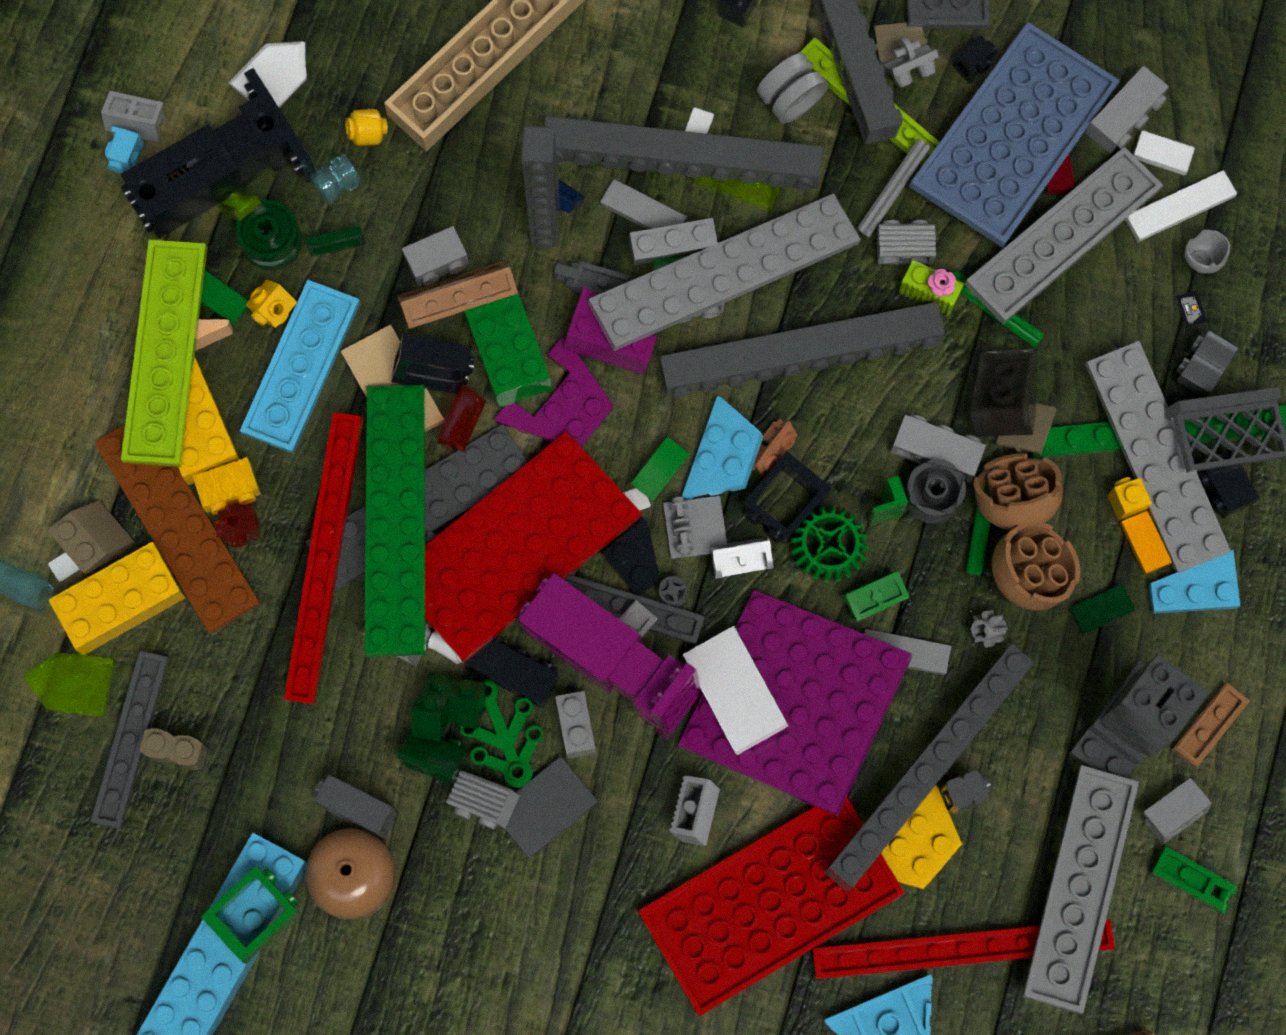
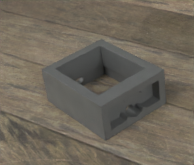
(355, 806)

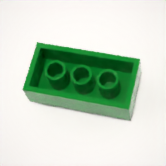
(508, 350)

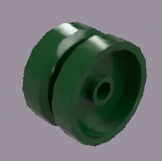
(270, 236)

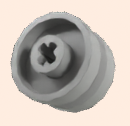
(792, 88)

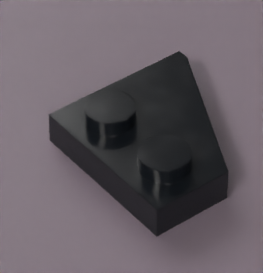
(634, 559)

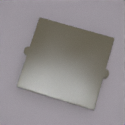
(888, 38)
(1035, 442)

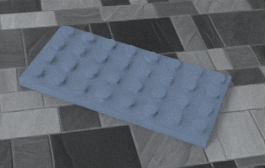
(1014, 134)

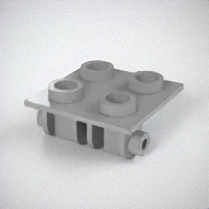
(694, 526)

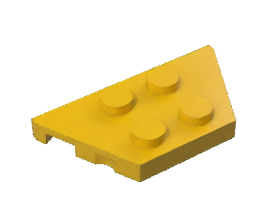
(923, 843)

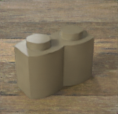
(181, 749)

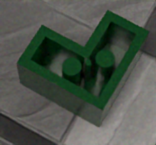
(446, 701)

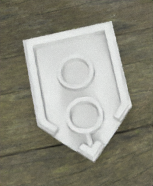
(279, 67)

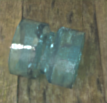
(335, 179)

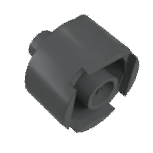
(949, 486)

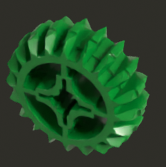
(822, 536)

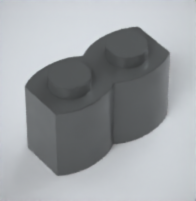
(1206, 365)

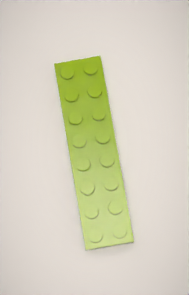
(164, 353)

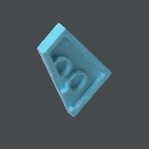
(1200, 588)

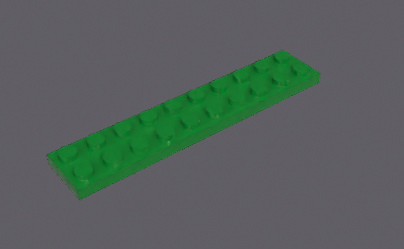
(395, 522)

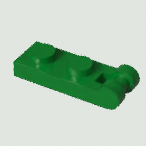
(1193, 879)

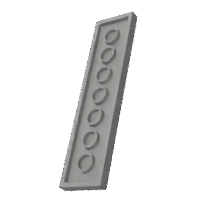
(1063, 235)
(1154, 454)
(1080, 890)

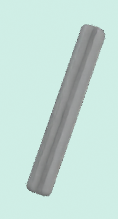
(893, 188)

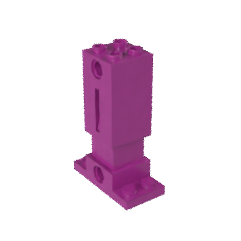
(610, 654)

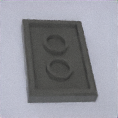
(948, 14)
(548, 807)

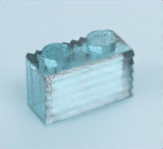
(24, 587)

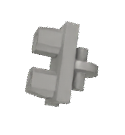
(909, 57)

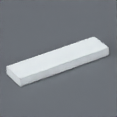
(1181, 206)

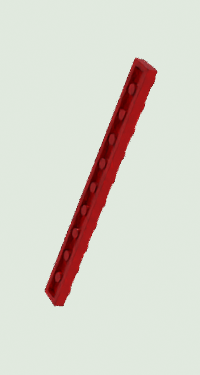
(323, 558)
(933, 952)

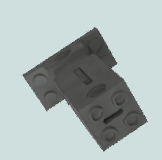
(1139, 718)

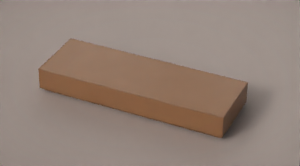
(1210, 725)

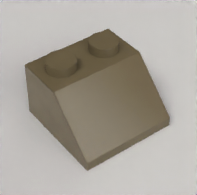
(91, 537)

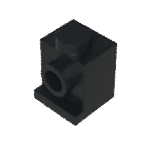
(974, 58)

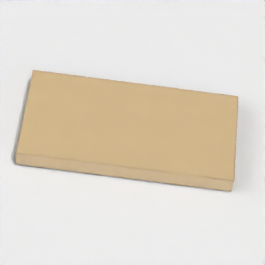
(372, 365)

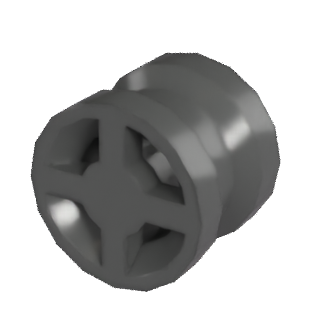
(671, 586)

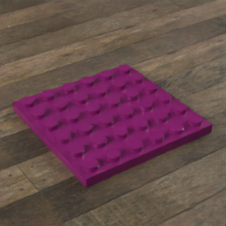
(830, 691)

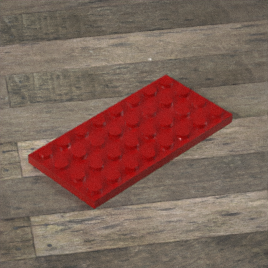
(524, 531)
(764, 907)

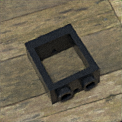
(432, 363)
(803, 477)

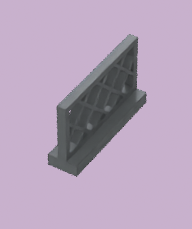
(1219, 407)

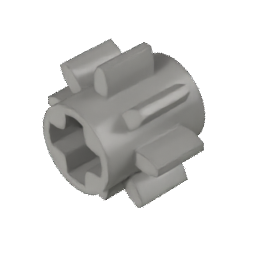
(988, 628)

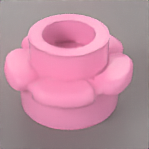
(936, 287)

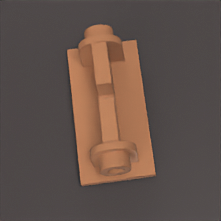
(780, 438)

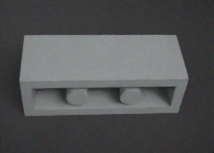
(1128, 110)
(672, 241)
(923, 442)

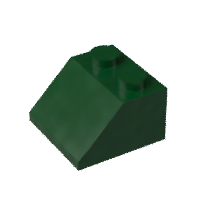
(433, 758)

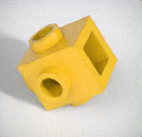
(270, 304)

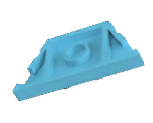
(724, 453)
(894, 1013)

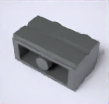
(965, 792)

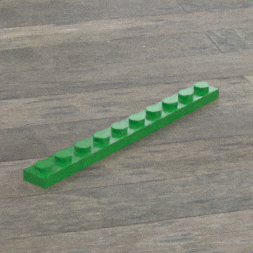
(1101, 438)

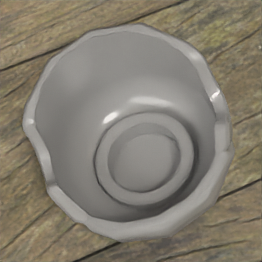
(1207, 251)

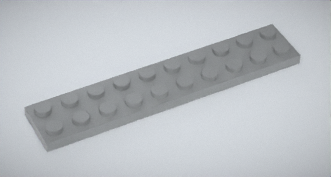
(723, 272)

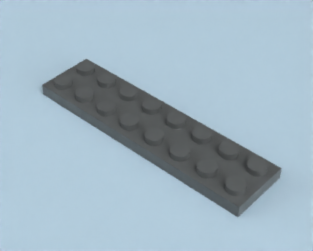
(450, 492)

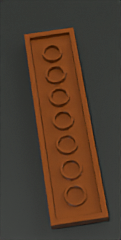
(182, 536)

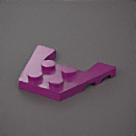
(574, 407)

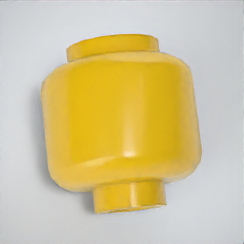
(365, 127)

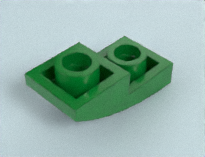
(660, 468)

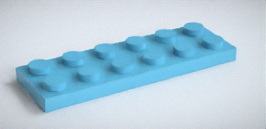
(300, 366)

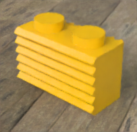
(227, 486)

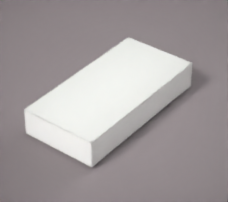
(1163, 152)

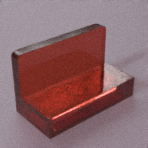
(461, 419)

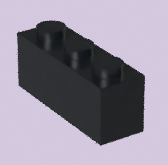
(514, 671)

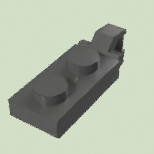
(591, 276)

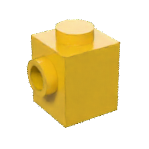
(1129, 498)

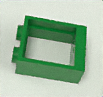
(228, 936)

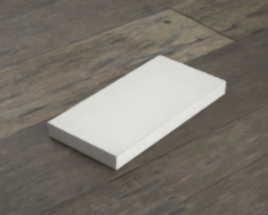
(736, 690)

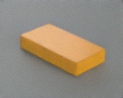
(1145, 542)

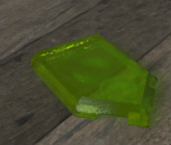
(73, 683)

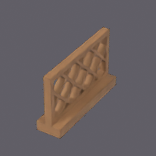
(457, 294)

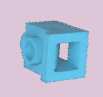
(123, 150)

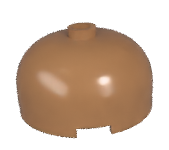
(1019, 490)
(1035, 567)
(367, 885)

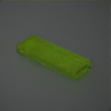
(239, 205)

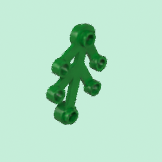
(506, 740)

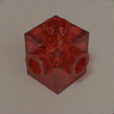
(237, 525)

